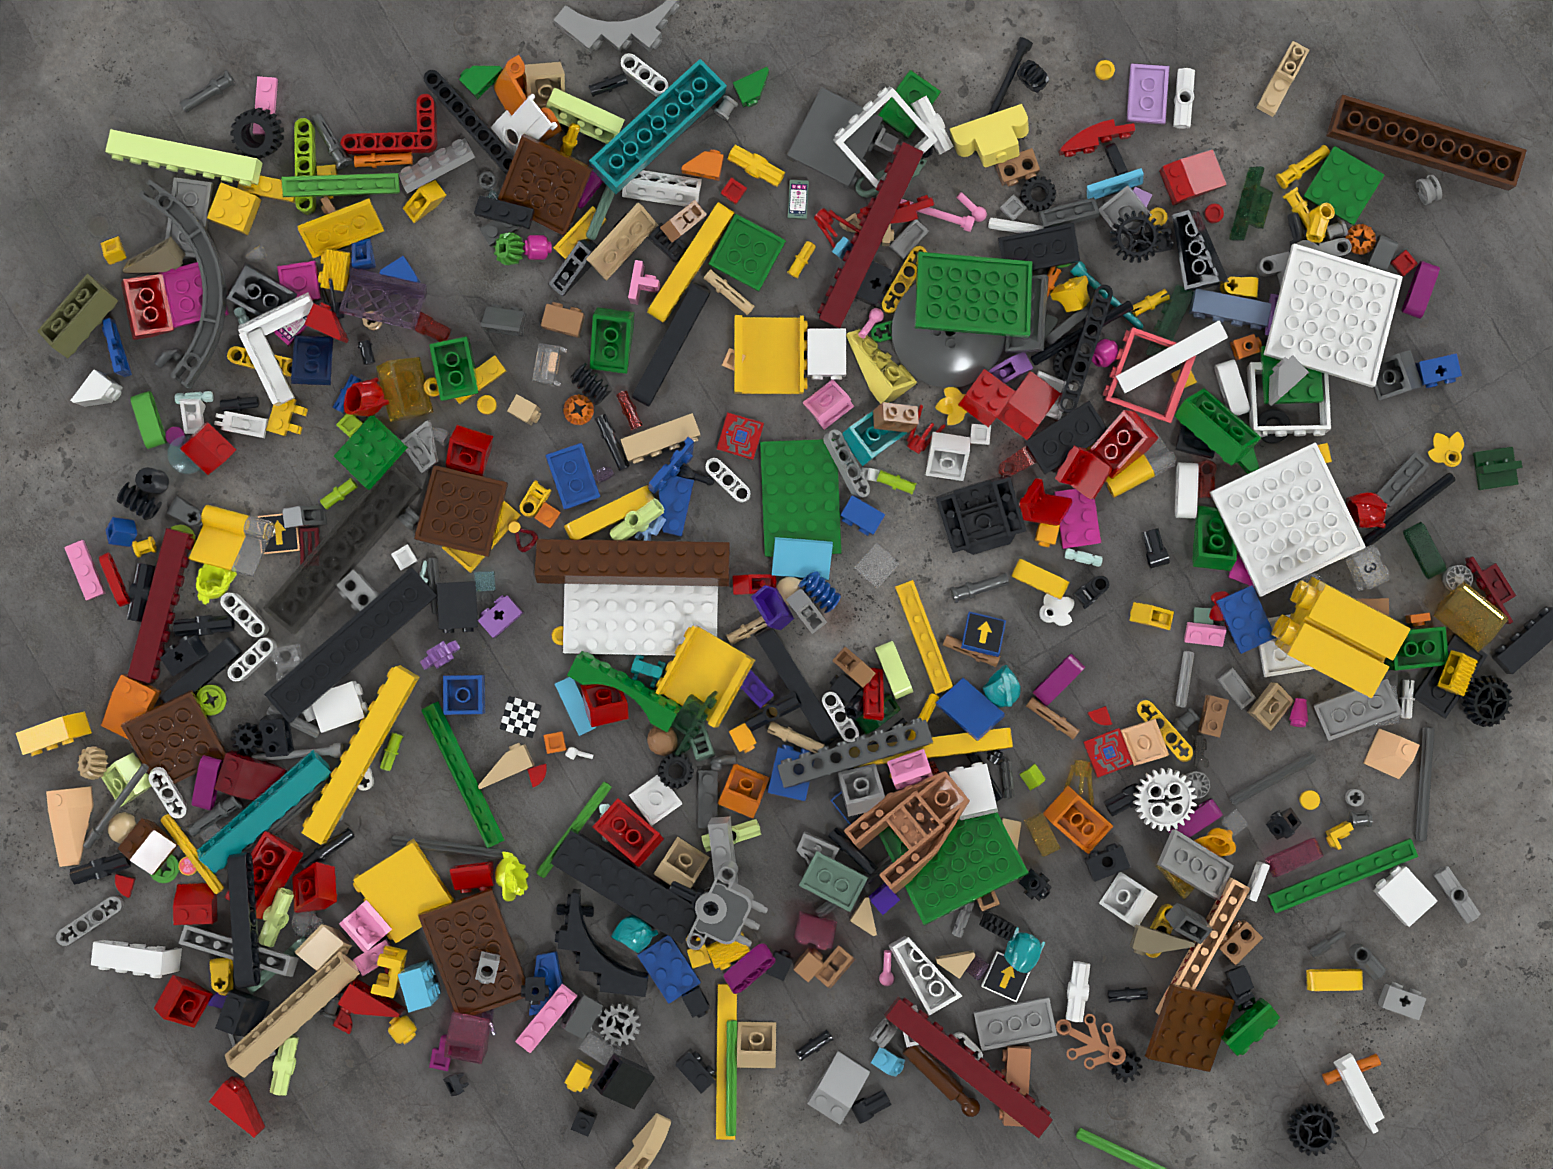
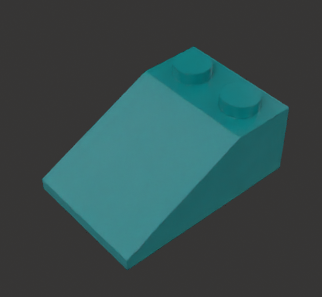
(869, 442)

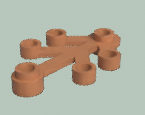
(1093, 1044)

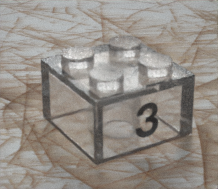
(1367, 568)

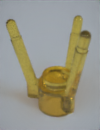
(1082, 769)

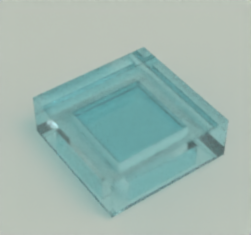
(485, 581)

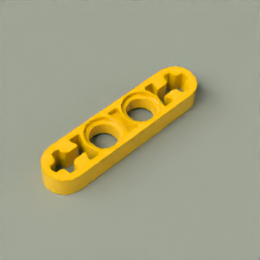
(901, 278)
(1165, 730)

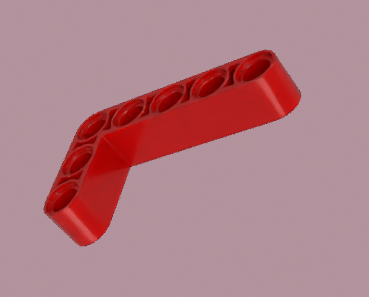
(399, 138)

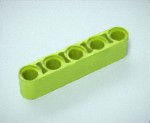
(305, 157)

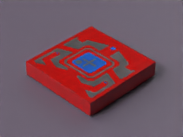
(740, 436)
(1108, 752)

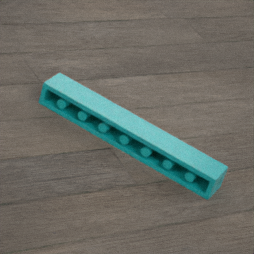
(264, 811)

